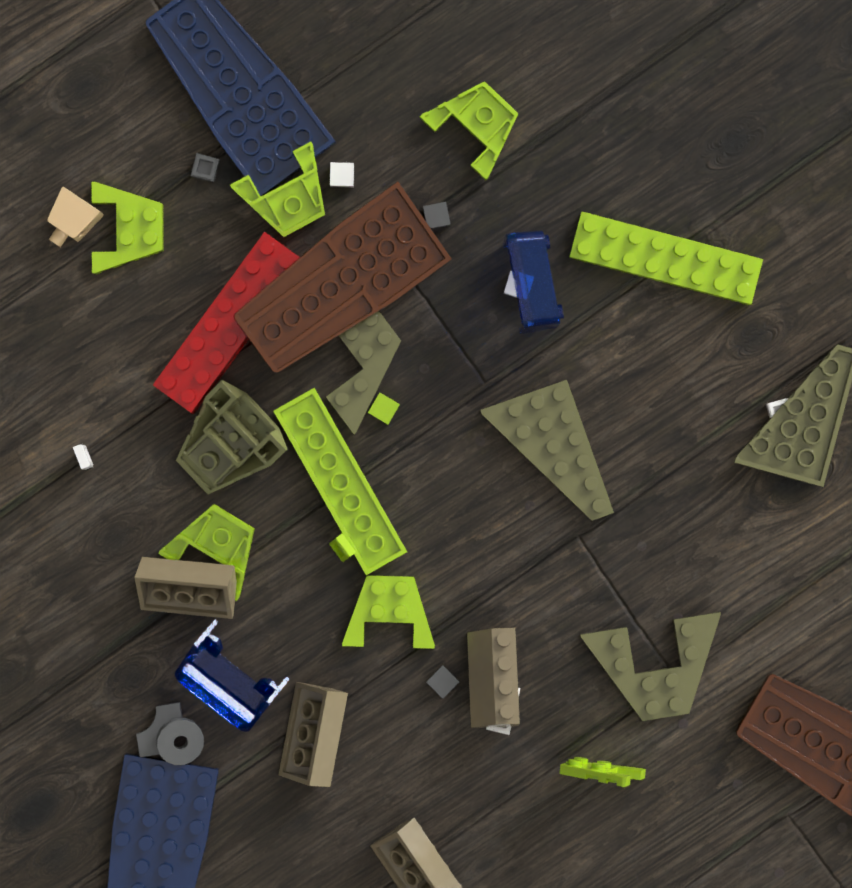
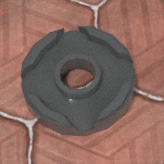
(185, 753)

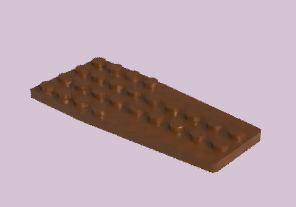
(343, 279)
(803, 737)

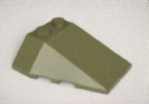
(229, 439)

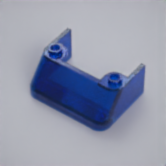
(533, 280)
(225, 685)

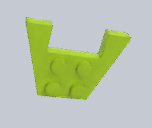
(484, 116)
(292, 203)
(137, 227)
(219, 537)
(393, 601)
(602, 771)

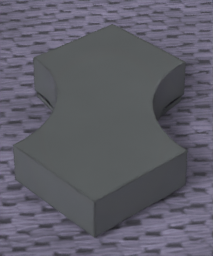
(147, 738)

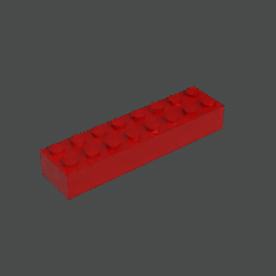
(217, 335)

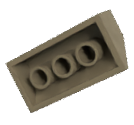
(186, 587)
(493, 678)
(313, 734)
(413, 858)

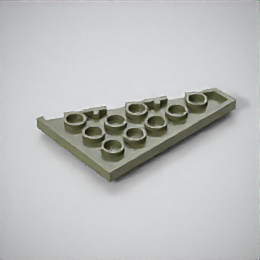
(805, 428)
(552, 437)

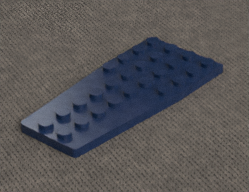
(238, 90)
(160, 823)

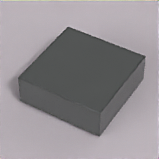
(205, 168)
(437, 215)
(442, 681)

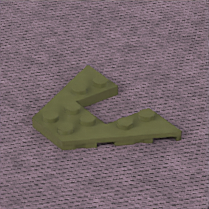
(374, 347)
(659, 691)

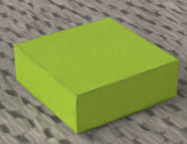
(383, 408)
(342, 547)

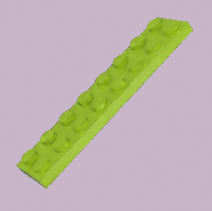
(666, 258)
(340, 481)

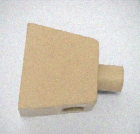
(72, 217)

